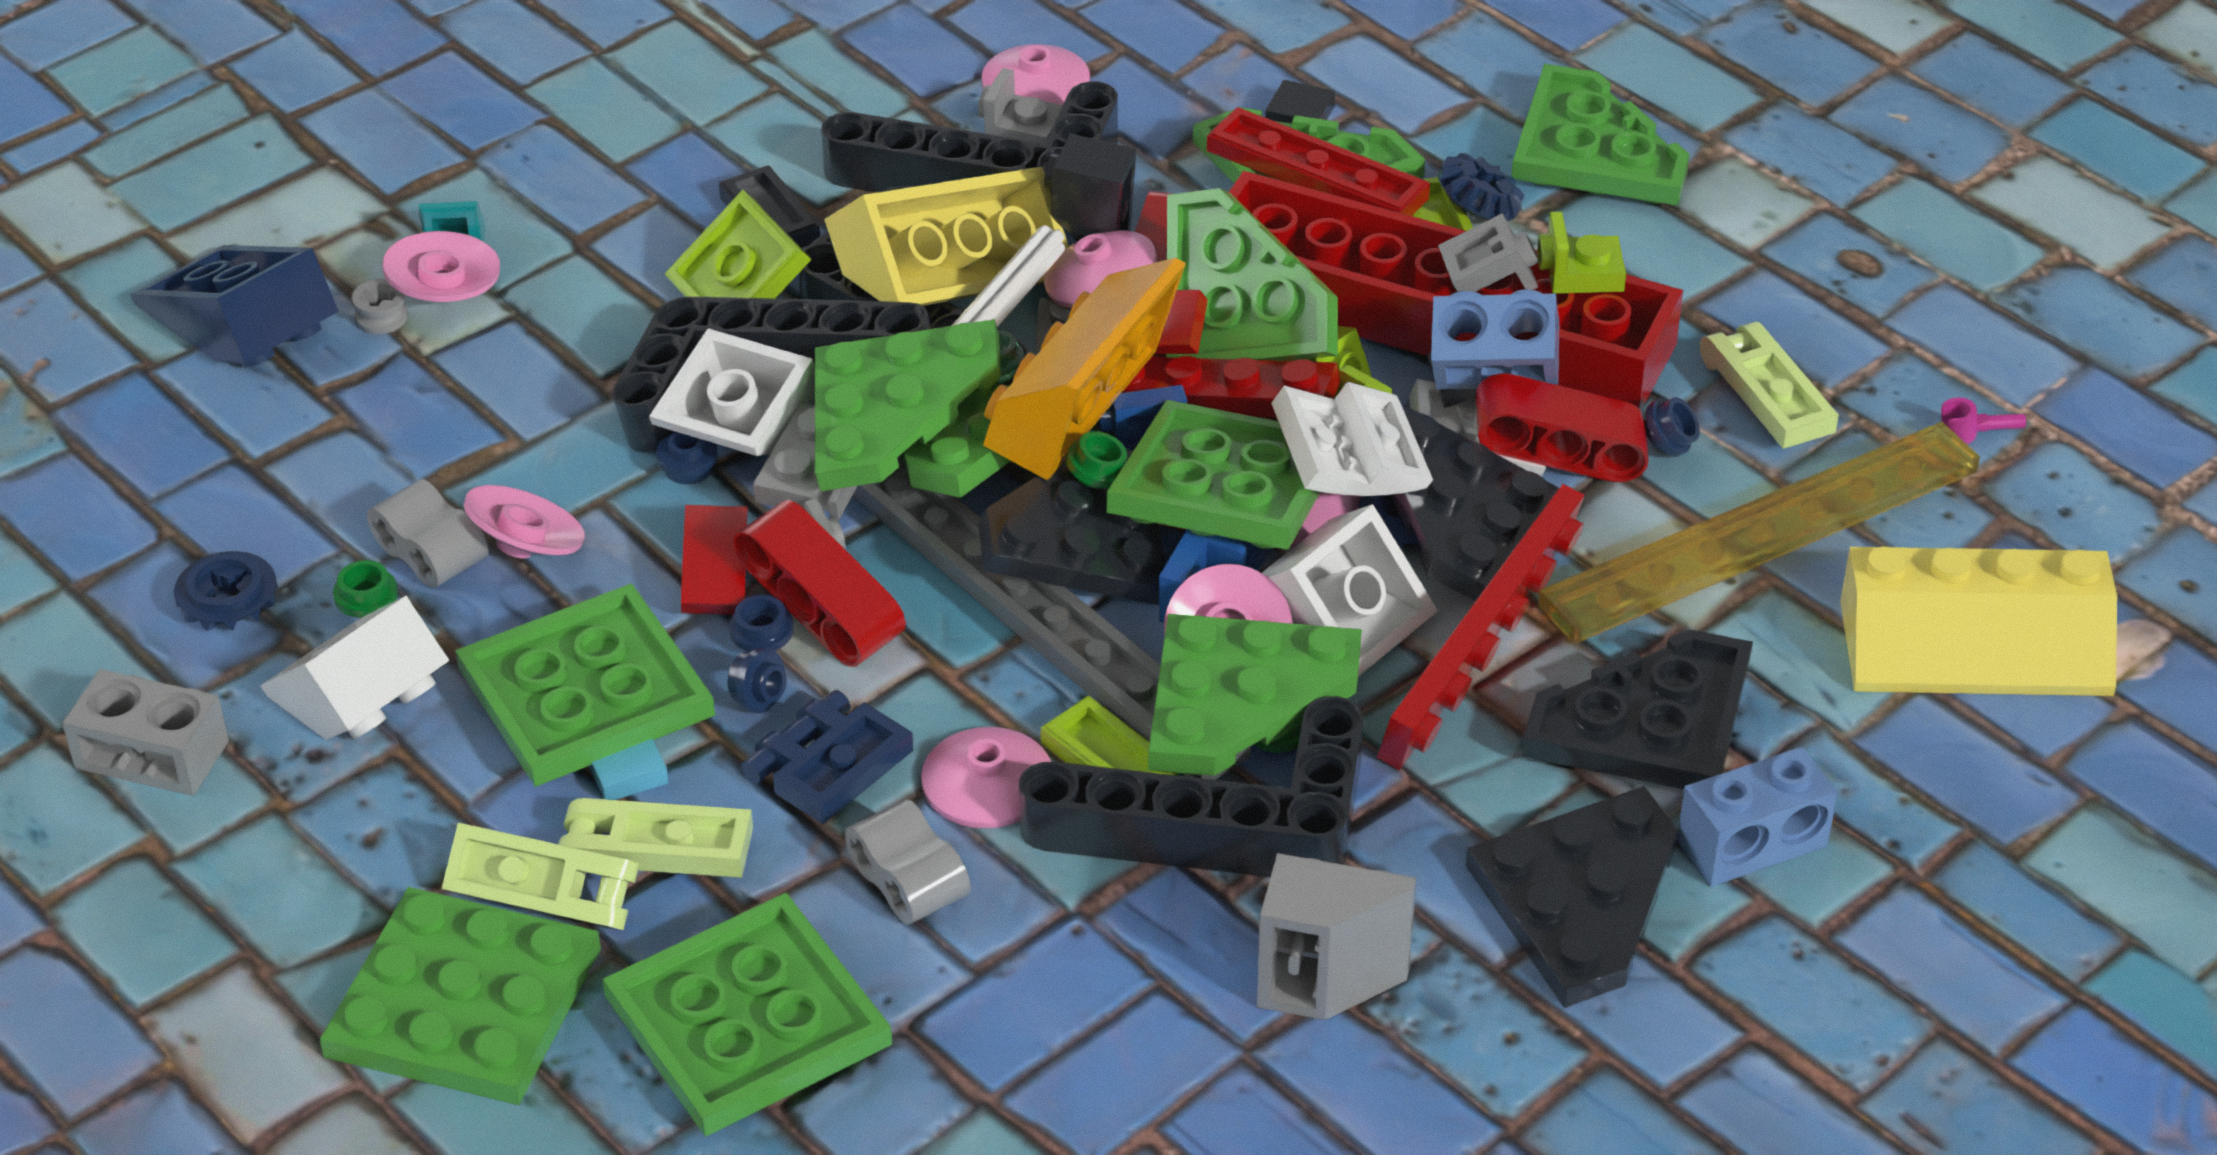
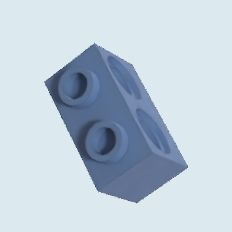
(1494, 349)
(1756, 816)

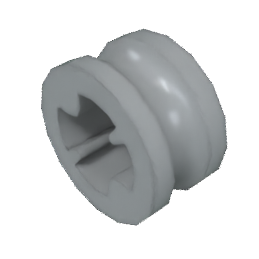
(379, 307)

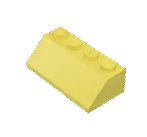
(939, 237)
(1980, 621)

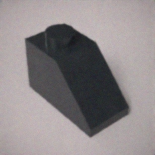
(1091, 186)

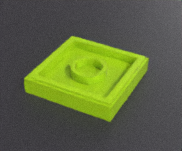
(739, 256)

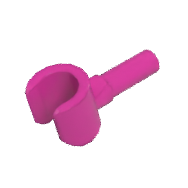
(1962, 418)

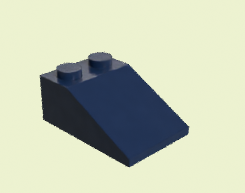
(242, 301)

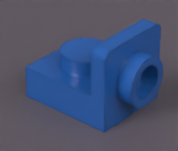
(1135, 411)
(1191, 556)

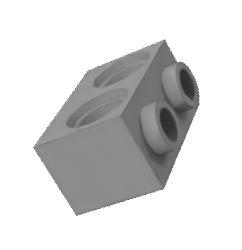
(146, 732)

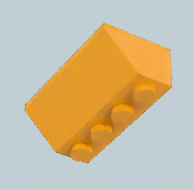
(1081, 367)

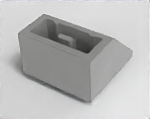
(1332, 936)

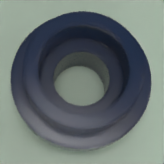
(1671, 426)
(686, 458)
(761, 623)
(757, 679)

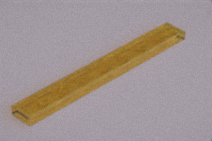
(1756, 532)

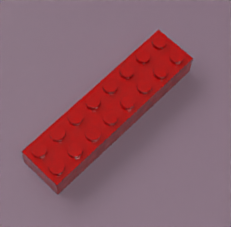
(1391, 268)

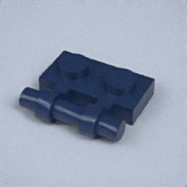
(841, 762)

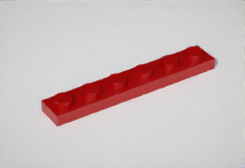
(1476, 638)

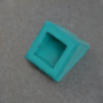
(453, 217)

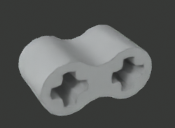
(427, 533)
(907, 861)

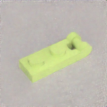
(1770, 384)
(662, 835)
(538, 875)

